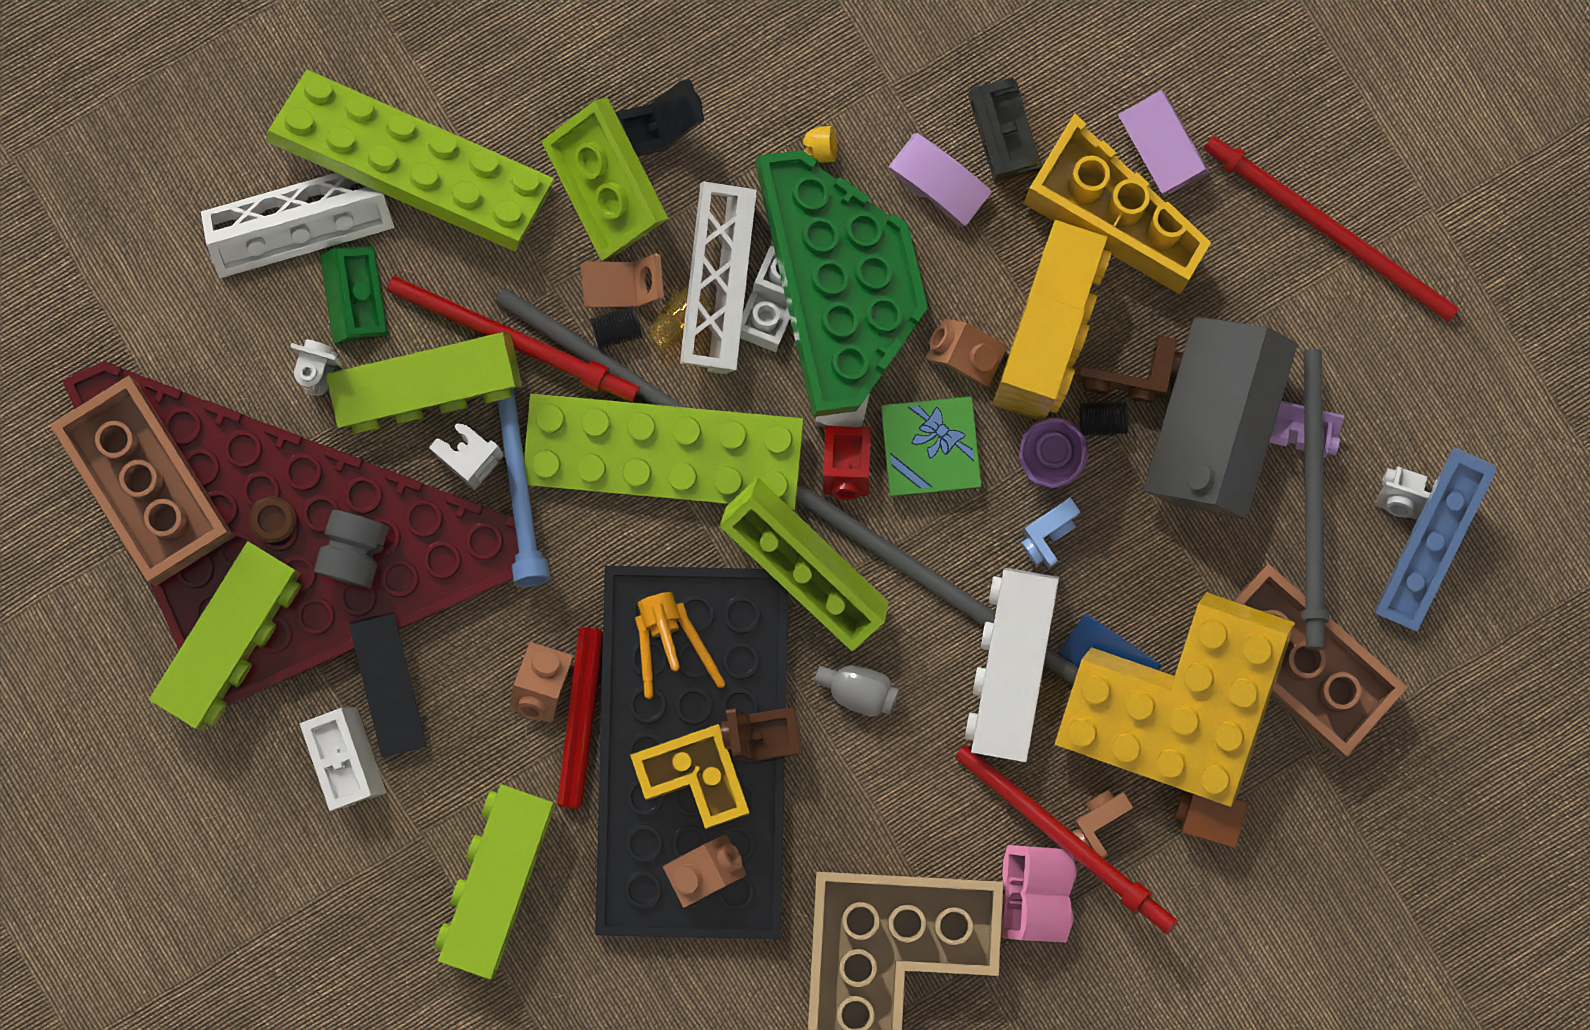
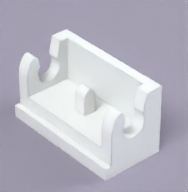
(473, 460)
(342, 758)

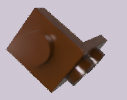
(1164, 366)
(762, 734)

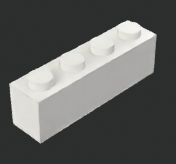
(1014, 664)

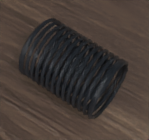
(616, 329)
(1105, 424)

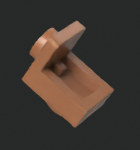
(966, 351)
(540, 682)
(1102, 811)
(705, 870)

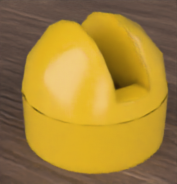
(821, 144)

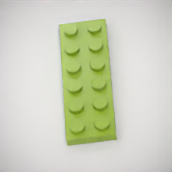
(410, 160)
(660, 449)

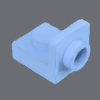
(1056, 525)

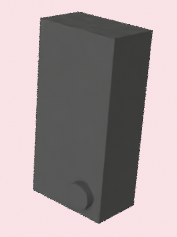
(1220, 417)

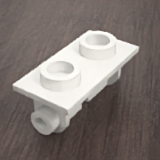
(313, 363)
(1403, 493)

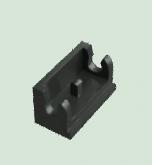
(1004, 129)

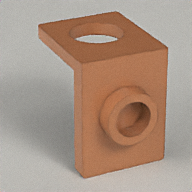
(621, 283)

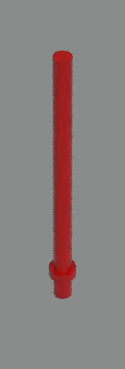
(1329, 227)

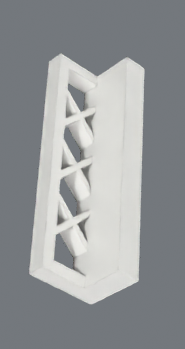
(296, 226)
(729, 278)

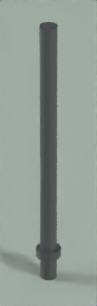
(1314, 615)

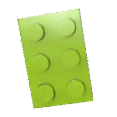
(604, 179)

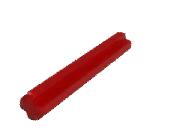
(580, 718)

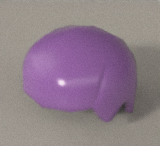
(1053, 452)

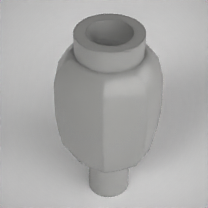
(859, 689)

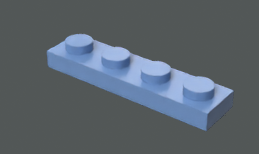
(1435, 539)

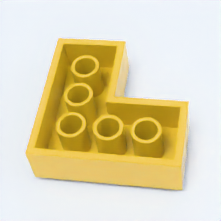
(1053, 322)
(1187, 726)

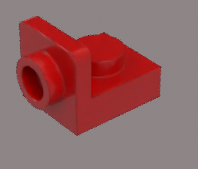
(846, 461)

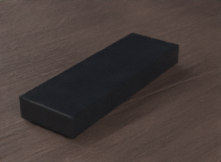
(387, 684)

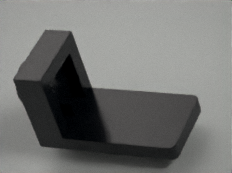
(663, 121)

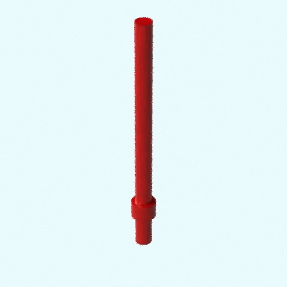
(593, 374)
(1134, 895)

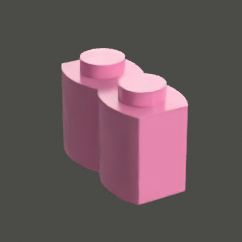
(1037, 894)

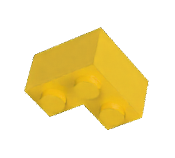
(696, 762)

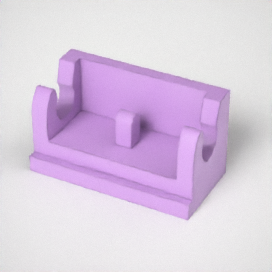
(1163, 143)

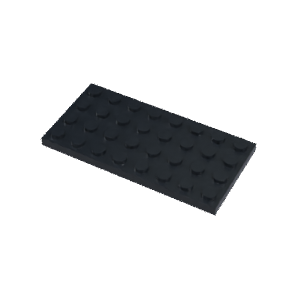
(744, 629)

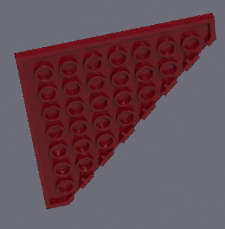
(432, 558)

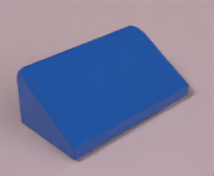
(1093, 634)

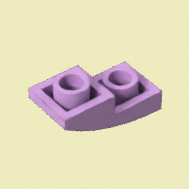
(940, 179)

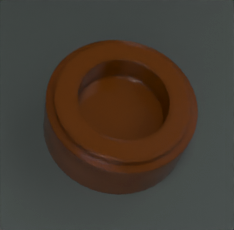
(272, 519)

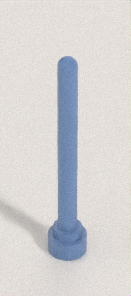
(529, 566)

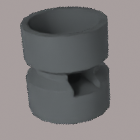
(351, 549)

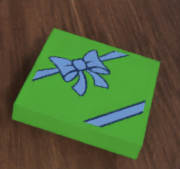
(930, 446)

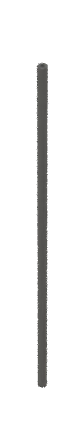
(805, 496)

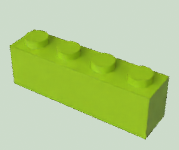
(423, 381)
(804, 564)
(225, 637)
(496, 882)

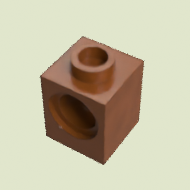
(1211, 819)

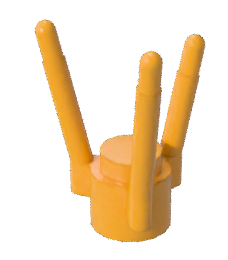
(660, 617)

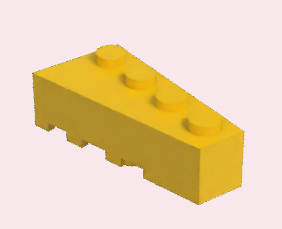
(1096, 191)

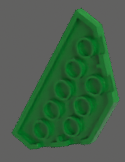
(844, 278)

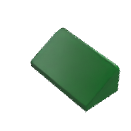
(353, 294)

